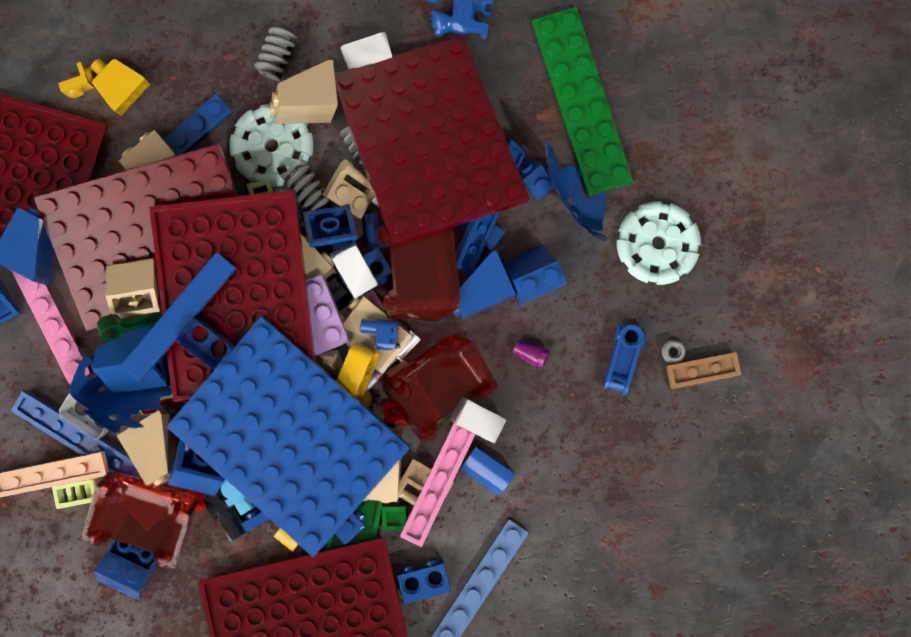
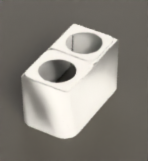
(366, 51)
(353, 269)
(478, 420)
(90, 428)

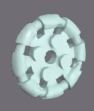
(257, 143)
(668, 232)

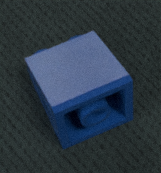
(27, 246)
(534, 275)
(484, 288)
(114, 353)

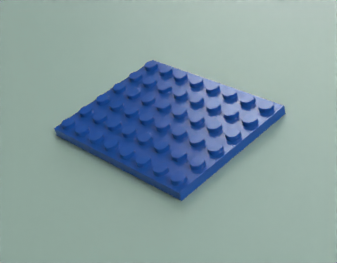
(288, 436)

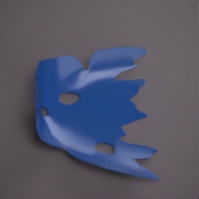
(570, 185)
(107, 403)

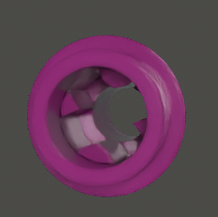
(531, 353)

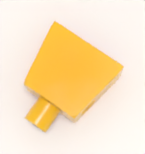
(118, 84)

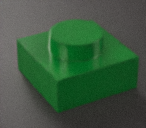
(393, 518)

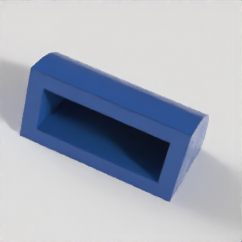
(487, 471)

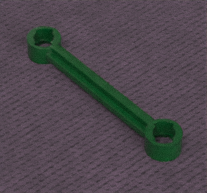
(120, 326)

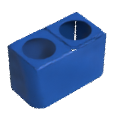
(190, 344)

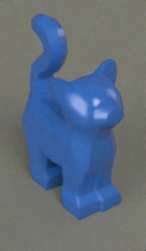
(462, 18)

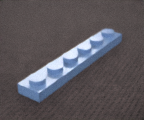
(481, 581)

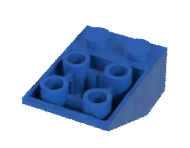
(126, 569)

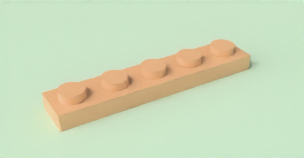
(53, 473)

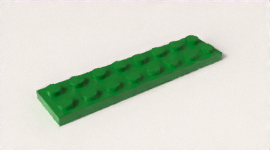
(582, 101)

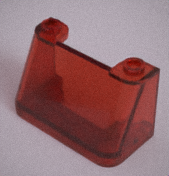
(422, 277)
(437, 381)
(140, 516)

